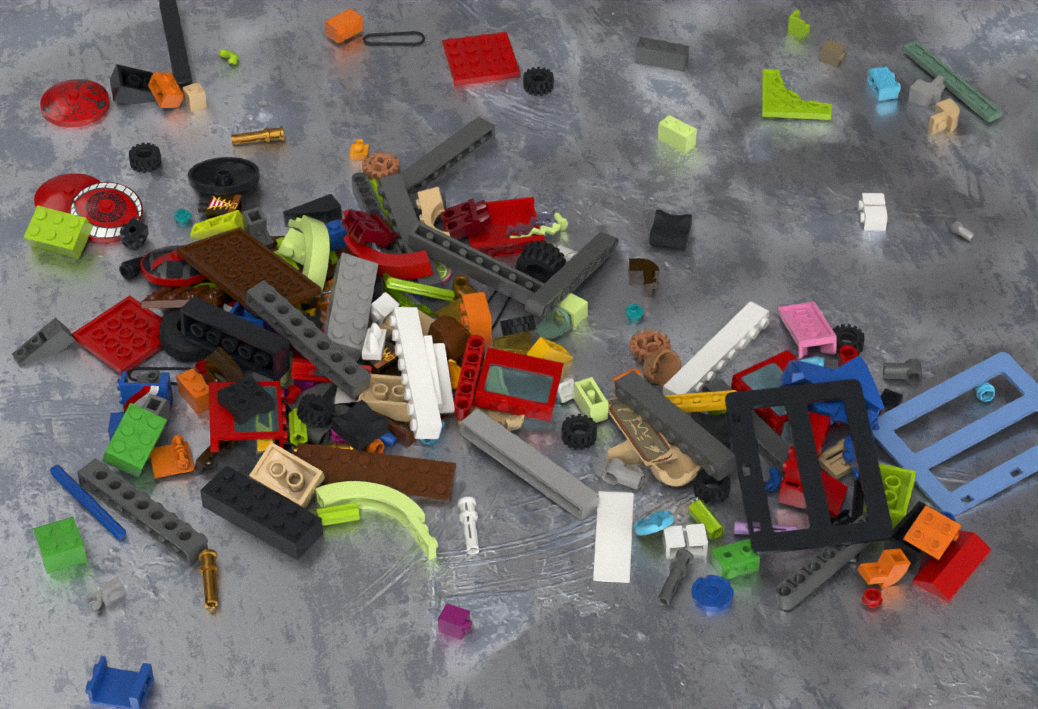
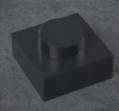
(891, 399)

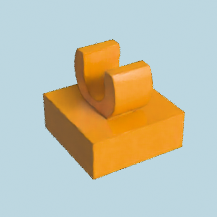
(359, 150)

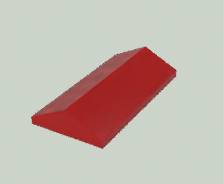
(954, 567)

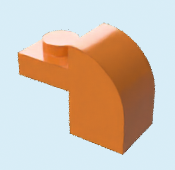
(887, 570)

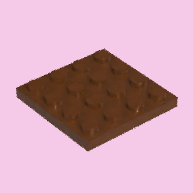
(177, 297)

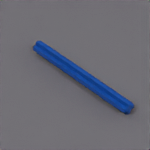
(88, 502)

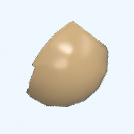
(676, 471)

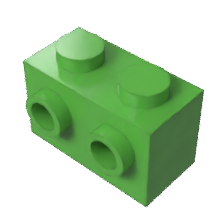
(735, 559)

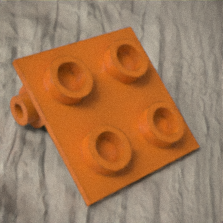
(172, 458)
(932, 532)

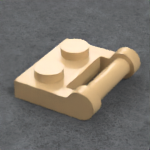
(835, 466)

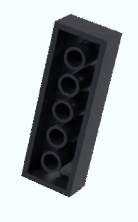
(242, 340)
(261, 512)

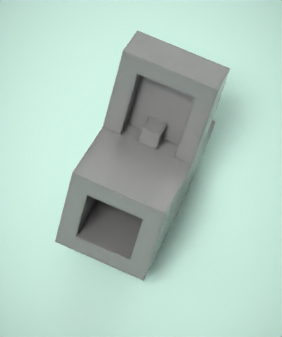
(927, 94)

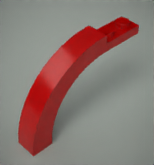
(396, 265)

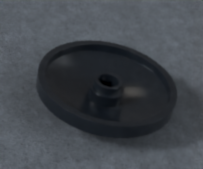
(223, 175)

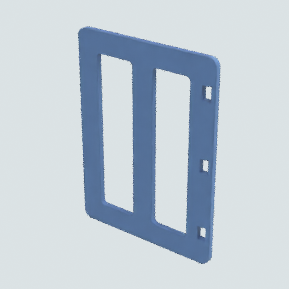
(988, 483)

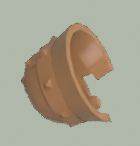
(661, 366)

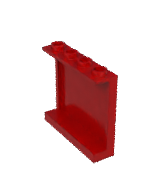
(502, 214)

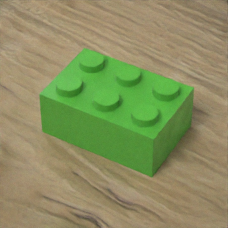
(134, 440)

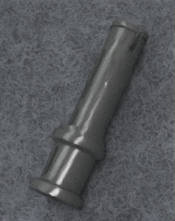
(678, 570)

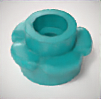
(182, 216)
(634, 312)

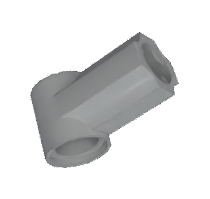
(617, 472)

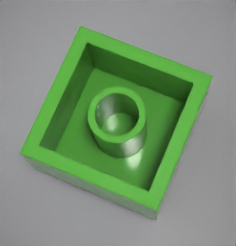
(60, 545)

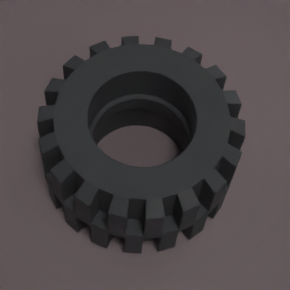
(540, 260)

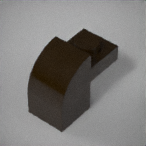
(643, 273)

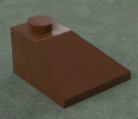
(452, 334)

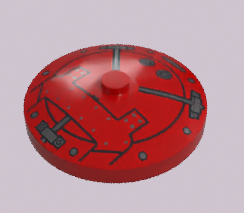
(74, 103)

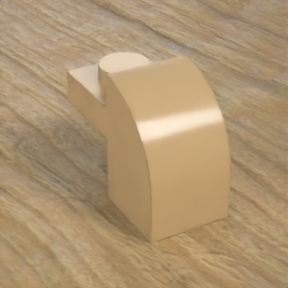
(945, 116)

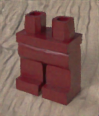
(466, 218)
(369, 228)

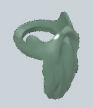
(552, 329)

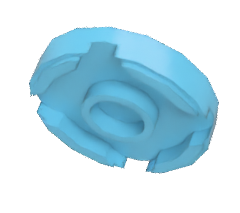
(655, 522)

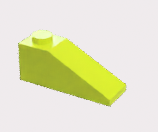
(217, 225)

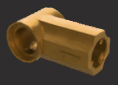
(461, 286)

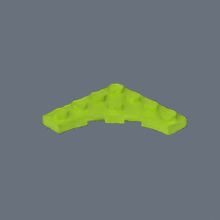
(785, 103)

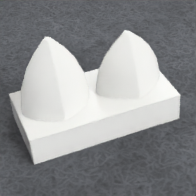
(374, 343)

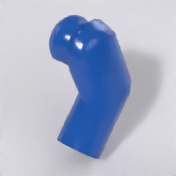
(775, 481)

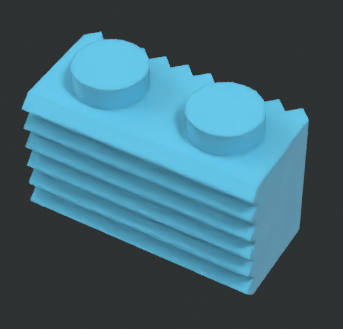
(883, 83)

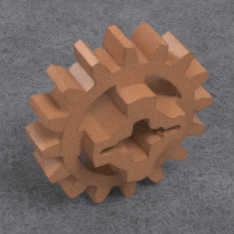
(380, 165)
(648, 343)

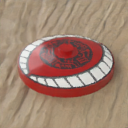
(107, 209)

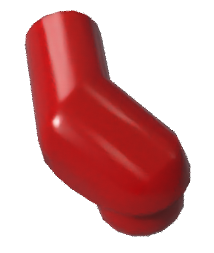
(293, 393)

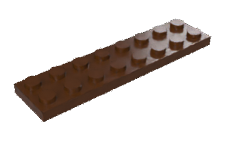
(411, 476)

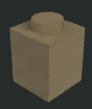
(833, 53)

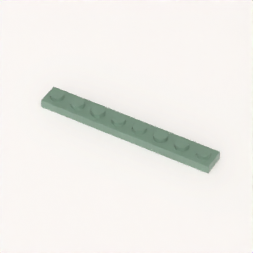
(952, 81)

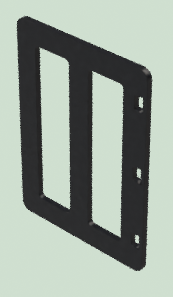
(755, 502)

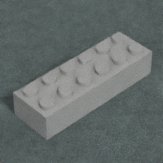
(350, 303)

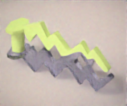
(530, 229)

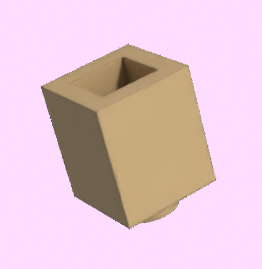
(194, 97)

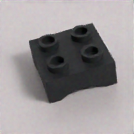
(670, 229)
(245, 399)
(715, 424)
(360, 425)

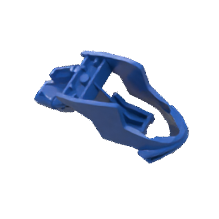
(806, 373)

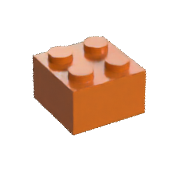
(476, 316)

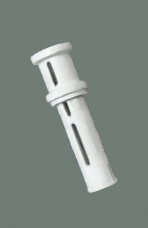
(468, 518)

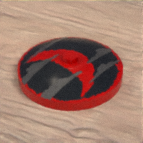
(168, 269)

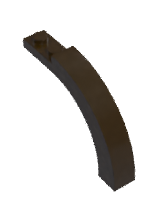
(224, 369)

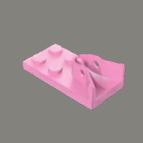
(808, 328)

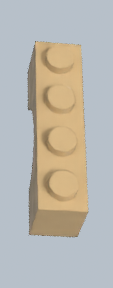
(432, 206)

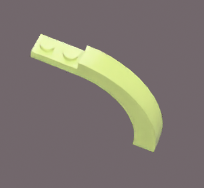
(317, 248)
(384, 500)

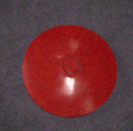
(60, 190)

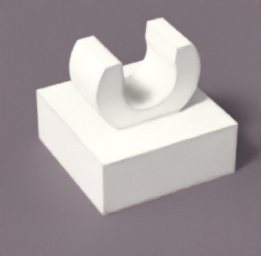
(565, 390)

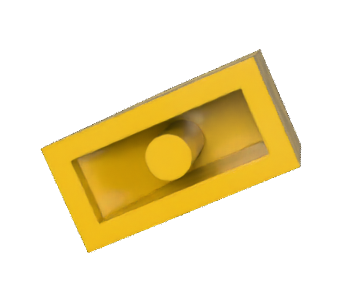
(549, 350)

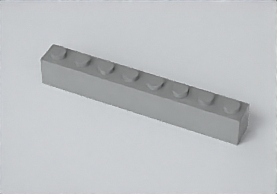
(529, 464)

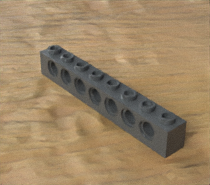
(308, 339)
(142, 511)

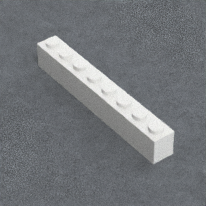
(719, 351)
(416, 373)

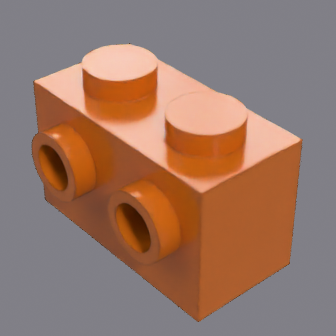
(344, 25)
(166, 90)
(194, 390)

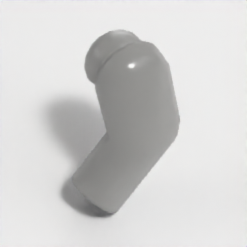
(958, 229)

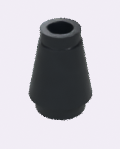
(130, 268)

